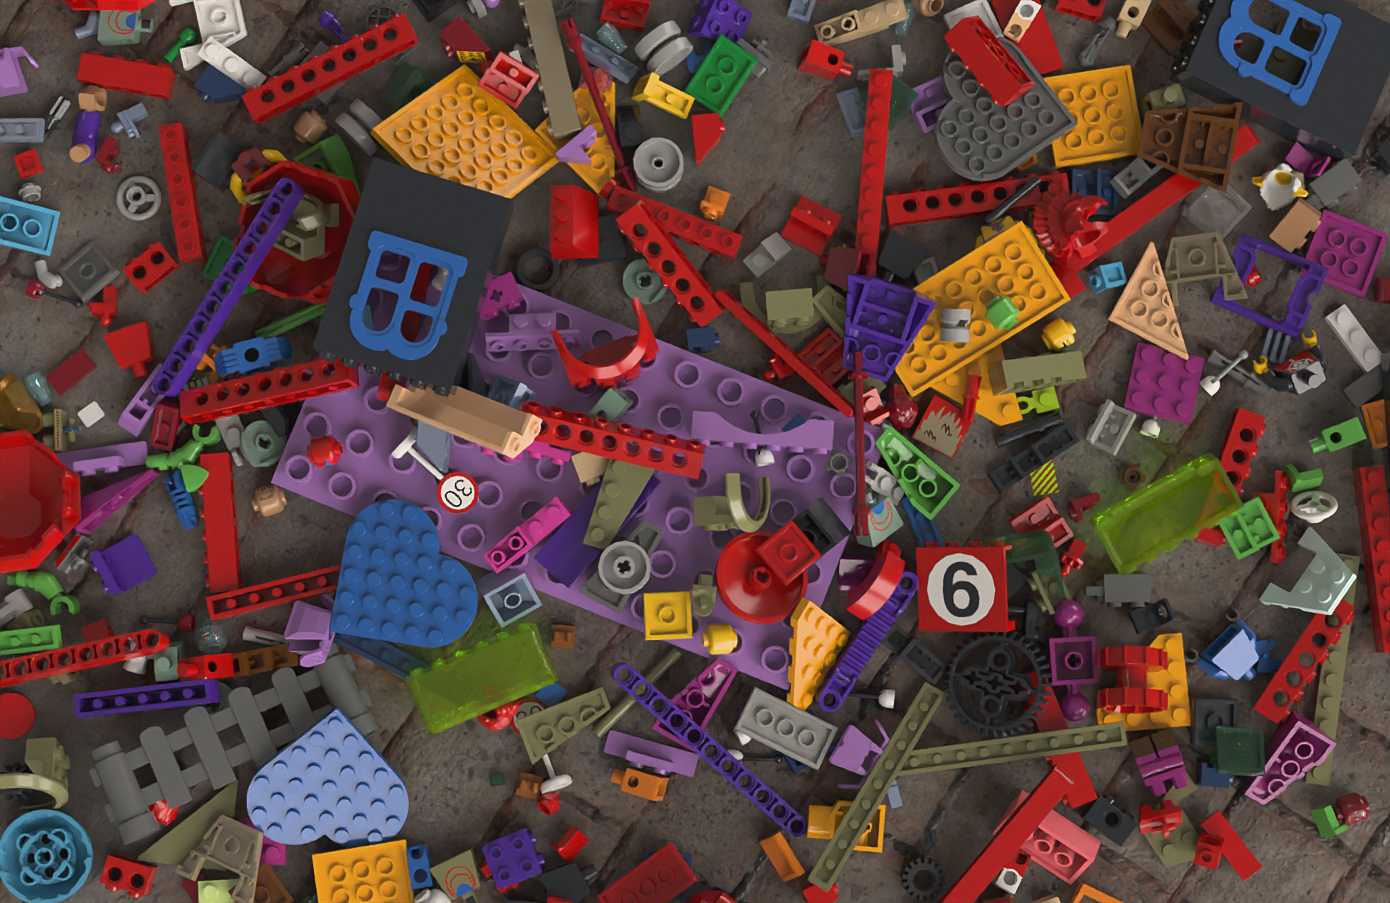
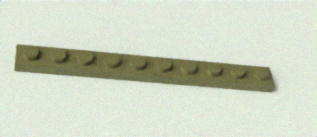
(1331, 682)
(1015, 748)
(876, 787)

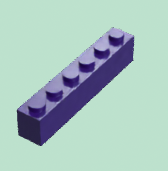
(147, 698)

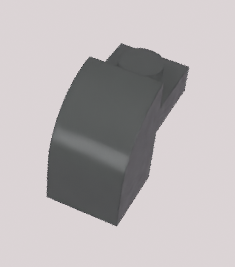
(1134, 176)

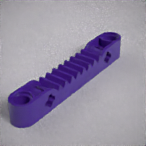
(863, 645)

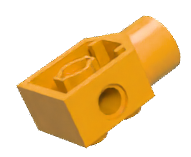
(825, 820)

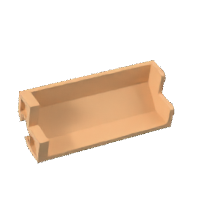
(469, 417)

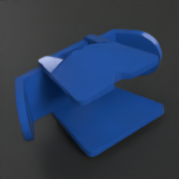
(269, 351)

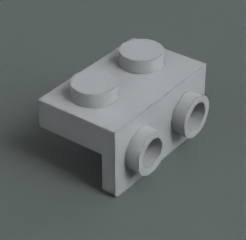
(1110, 427)

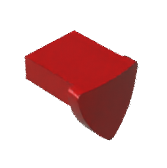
(570, 844)

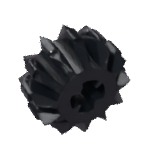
(17, 793)

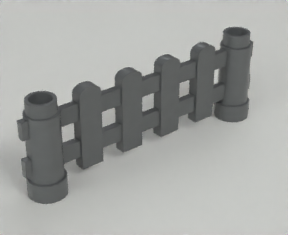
(131, 803)

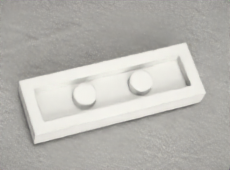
(230, 64)
(1354, 338)

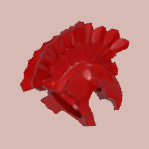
(1063, 224)

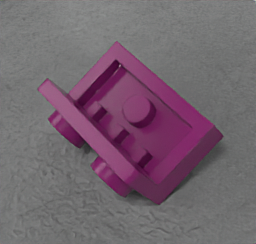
(853, 571)

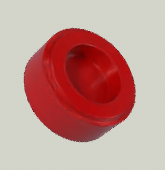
(608, 188)

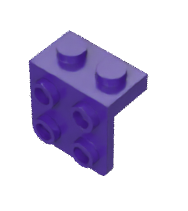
(718, 18)
(123, 565)
(514, 858)

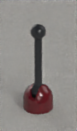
(37, 289)
(185, 622)

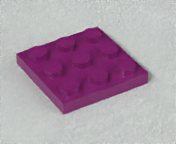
(1348, 252)
(1163, 384)

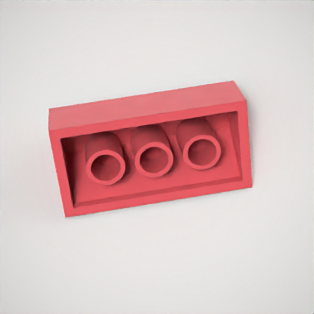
(1057, 843)

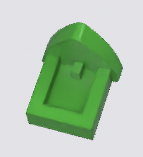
(193, 477)
(1303, 480)
(1327, 821)

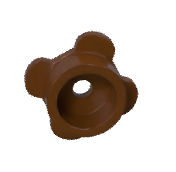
(1138, 477)

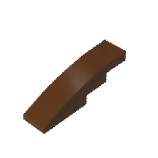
(261, 661)

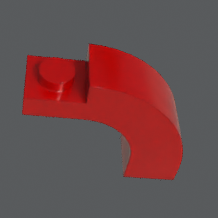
(880, 582)

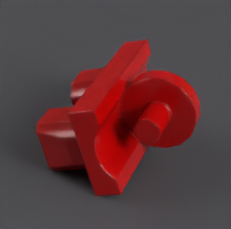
(1160, 821)

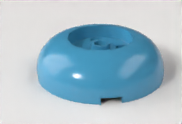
(29, 880)

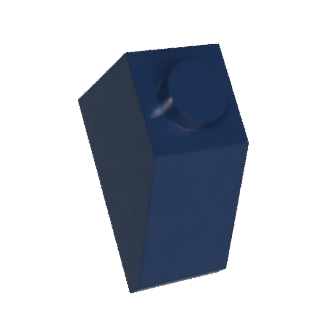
(218, 86)

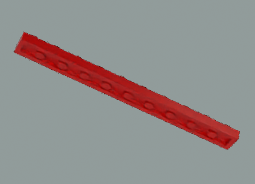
(873, 162)

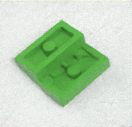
(1249, 528)

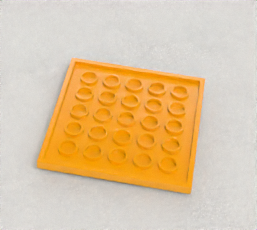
(466, 137)

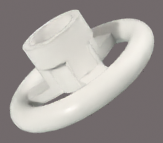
(1313, 509)

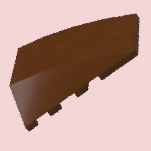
(1193, 141)

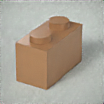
(1295, 224)

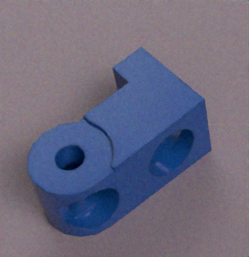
(419, 867)

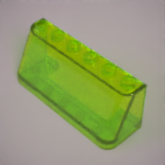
(1166, 513)
(482, 678)

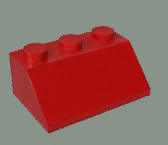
(573, 223)

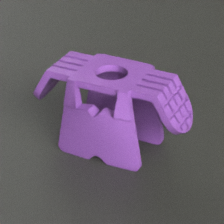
(11, 75)
(310, 630)
(858, 753)

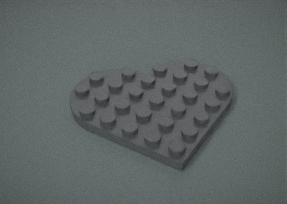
(988, 139)

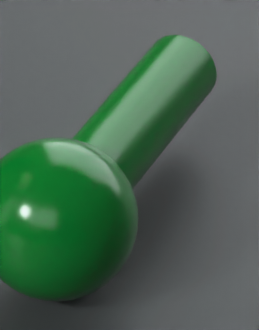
(186, 38)

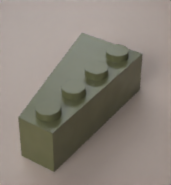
(1036, 372)

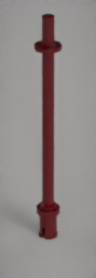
(575, 43)
(861, 510)

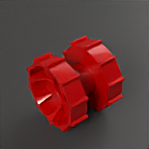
(1132, 666)

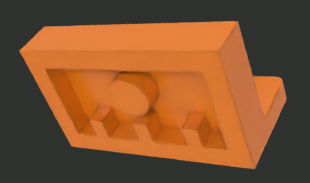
(1376, 424)

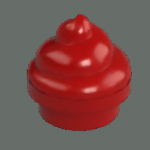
(1253, 277)
(549, 803)

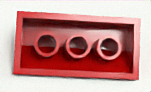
(988, 60)

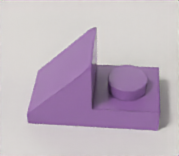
(573, 152)

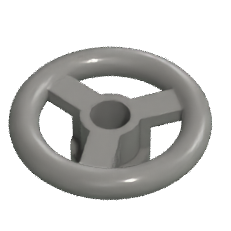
(132, 192)

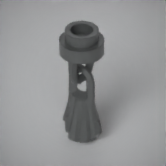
(1088, 55)

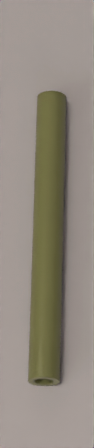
(626, 703)

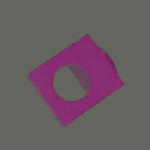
(1304, 162)

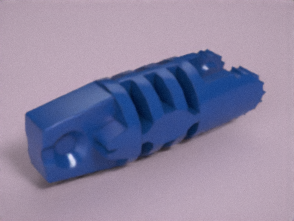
(181, 500)

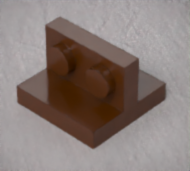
(1169, 23)
(269, 887)

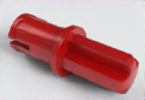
(970, 397)

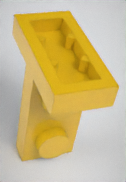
(662, 95)

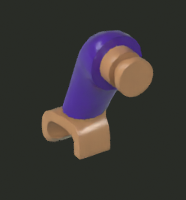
(87, 124)

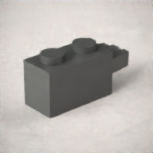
(1331, 185)
(1121, 589)

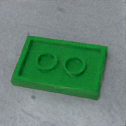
(721, 75)

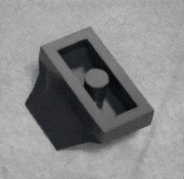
(282, 417)

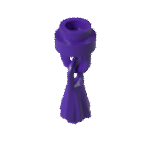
(327, 19)

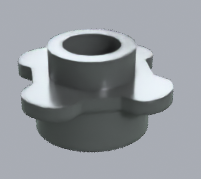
(839, 469)

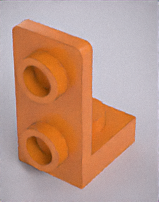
(714, 204)

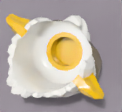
(1280, 185)

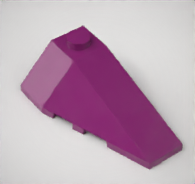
(104, 503)
(699, 698)
(1291, 753)

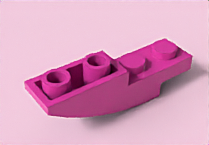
(536, 450)
(527, 534)

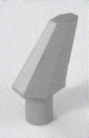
(526, 54)

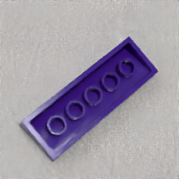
(566, 554)

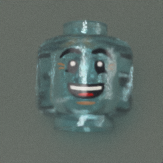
(211, 637)

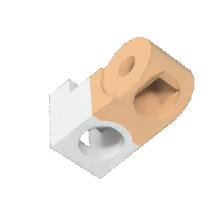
(1021, 19)

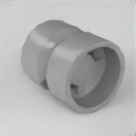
(955, 325)

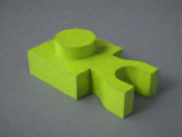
(1042, 401)

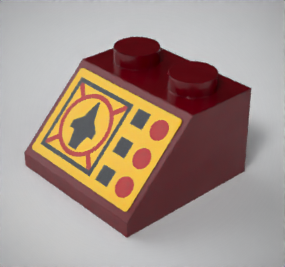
(463, 43)

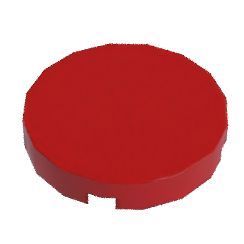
(16, 715)

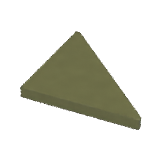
(177, 844)

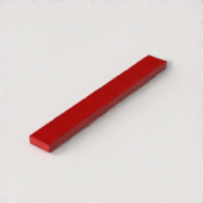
(785, 352)

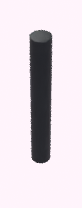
(1012, 200)

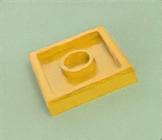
(667, 615)

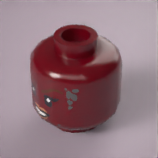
(1351, 809)

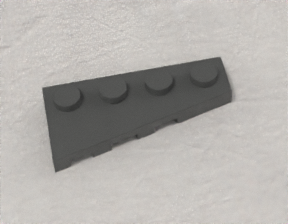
(645, 536)

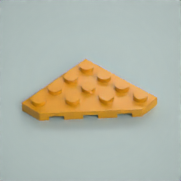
(601, 155)
(998, 409)
(813, 651)
(1171, 681)

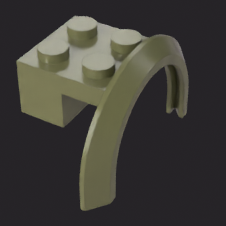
(305, 229)
(785, 309)
(728, 512)
(49, 766)

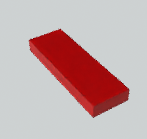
(1234, 848)

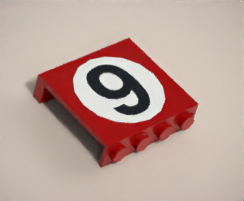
(963, 587)

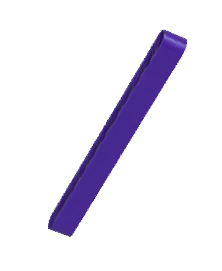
(238, 282)
(719, 754)

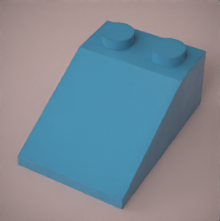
(27, 226)

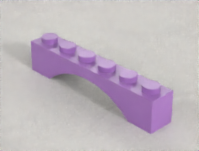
(812, 435)

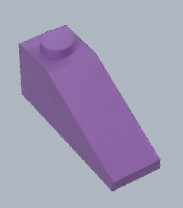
(142, 406)

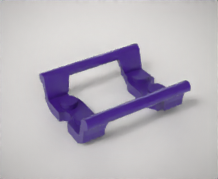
(1298, 304)

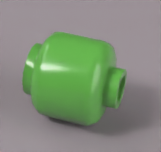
(1002, 312)

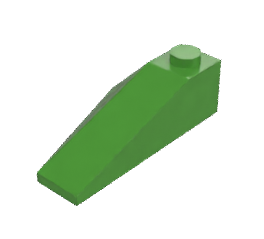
(919, 477)

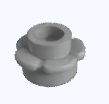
(30, 192)

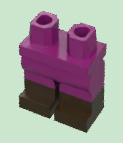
(1161, 767)

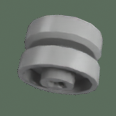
(663, 48)
(360, 129)
(658, 178)
(624, 553)

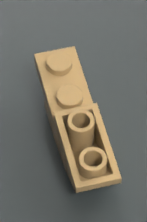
(861, 23)

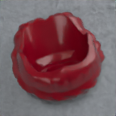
(902, 407)

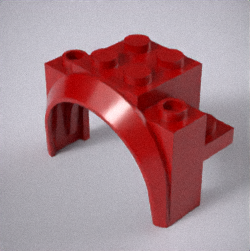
(613, 360)

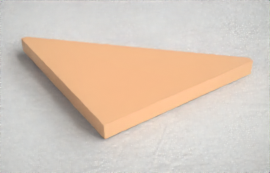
(1147, 306)

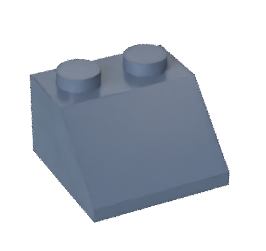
(434, 444)
(508, 595)

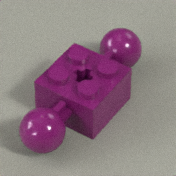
(1068, 616)

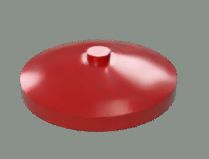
(749, 584)

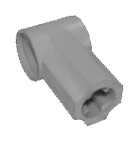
(14, 606)

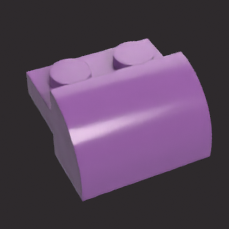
(928, 104)

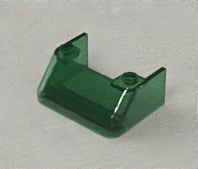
(1036, 546)

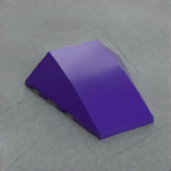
(881, 323)

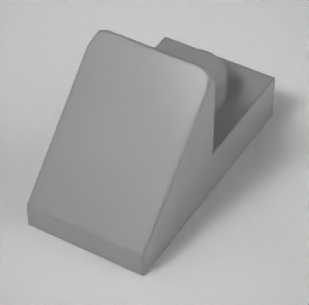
(767, 255)

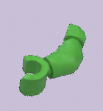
(188, 454)
(48, 586)

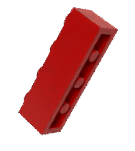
(126, 76)

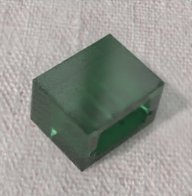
(497, 779)

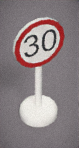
(456, 490)
(526, 708)

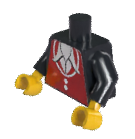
(1298, 372)

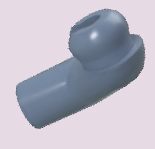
(91, 26)

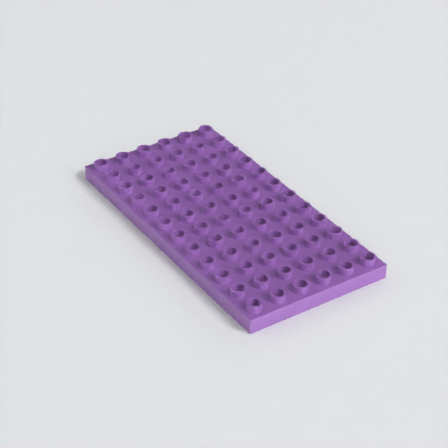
(515, 491)

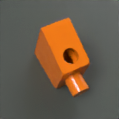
(649, 784)

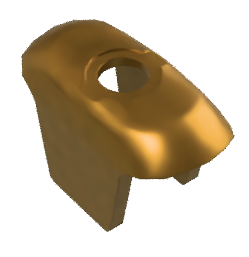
(18, 406)

